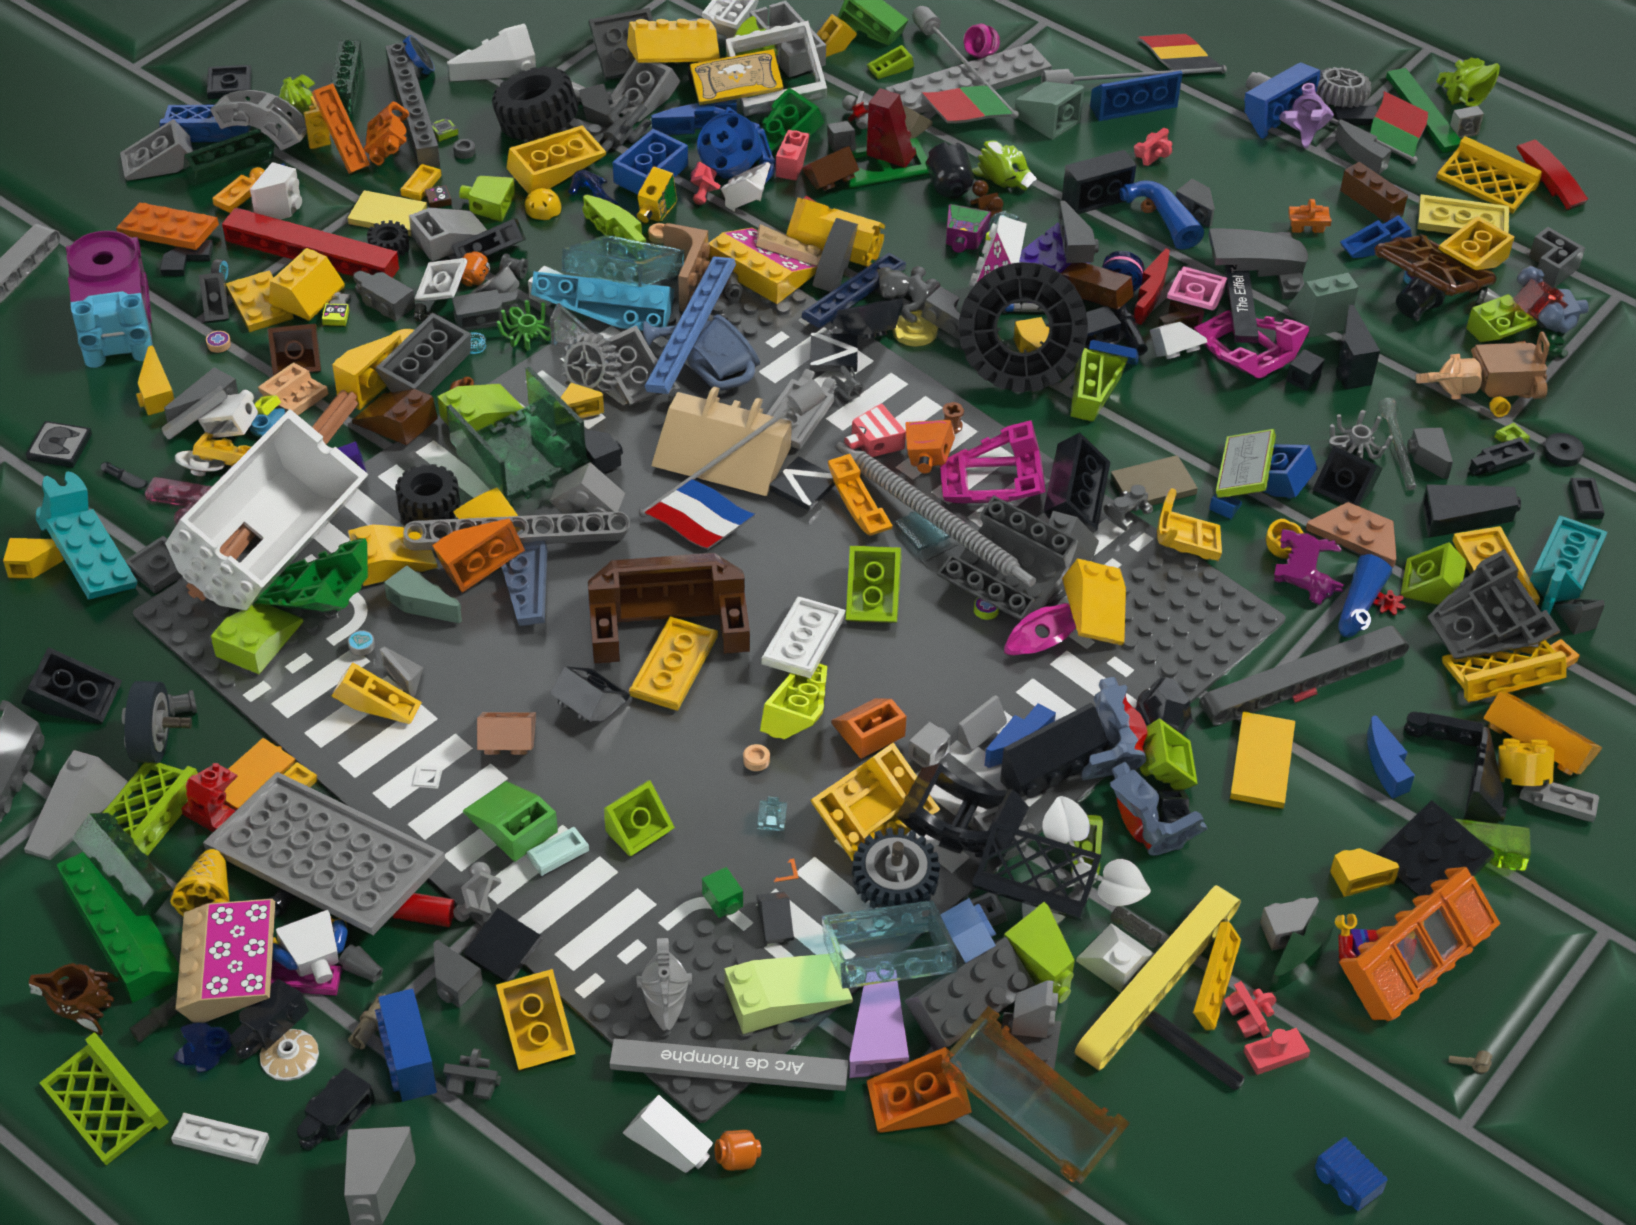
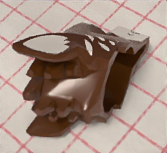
(76, 996)

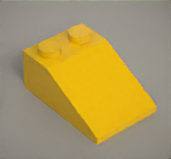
(1479, 245)
(357, 369)
(389, 554)
(1097, 600)
(535, 1019)

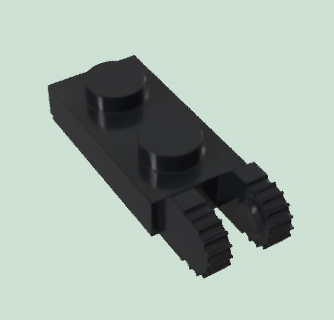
(1443, 728)

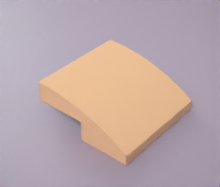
(294, 389)

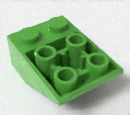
(513, 819)

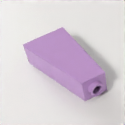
(879, 1032)

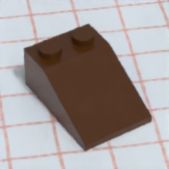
(399, 415)

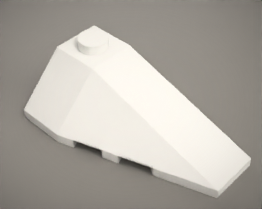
(496, 58)

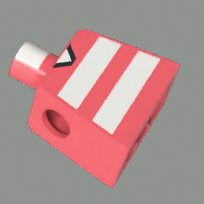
(876, 432)

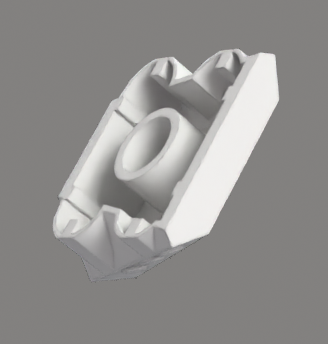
(745, 187)

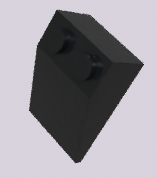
(1357, 353)
(70, 689)

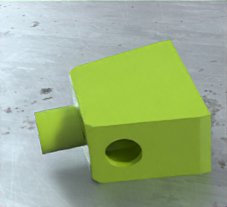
(489, 196)

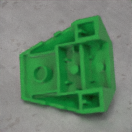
(323, 582)

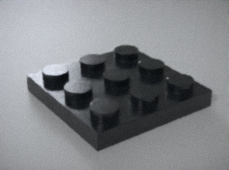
(1431, 846)

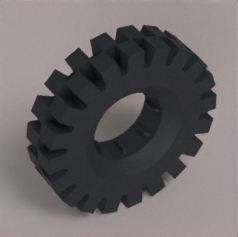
(1066, 326)

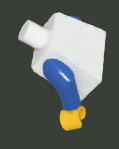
(311, 945)

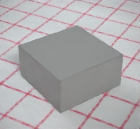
(1467, 121)

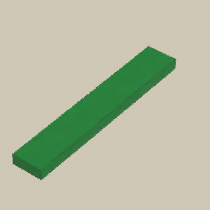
(1436, 124)

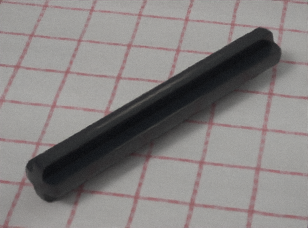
(1195, 1050)

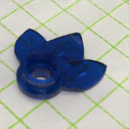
(200, 1046)

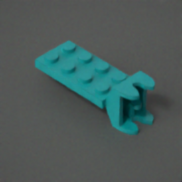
(82, 538)

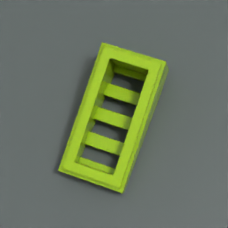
(897, 61)

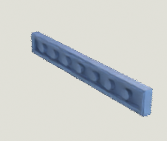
(690, 325)

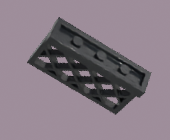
(1028, 894)

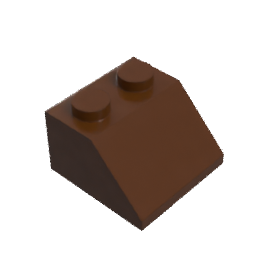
(831, 168)
(294, 345)

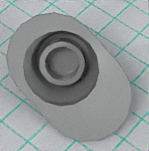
(503, 281)

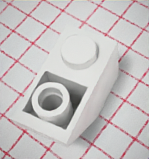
(1174, 338)

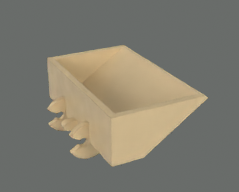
(703, 429)

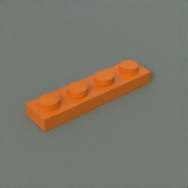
(340, 128)

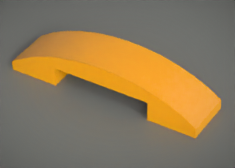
(856, 497)

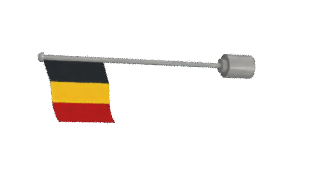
(1174, 51)

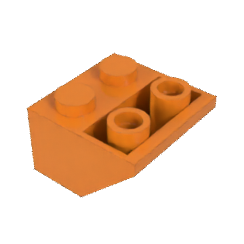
(871, 726)

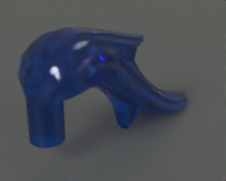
(591, 180)

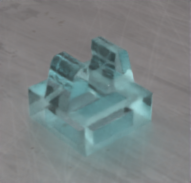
(772, 814)

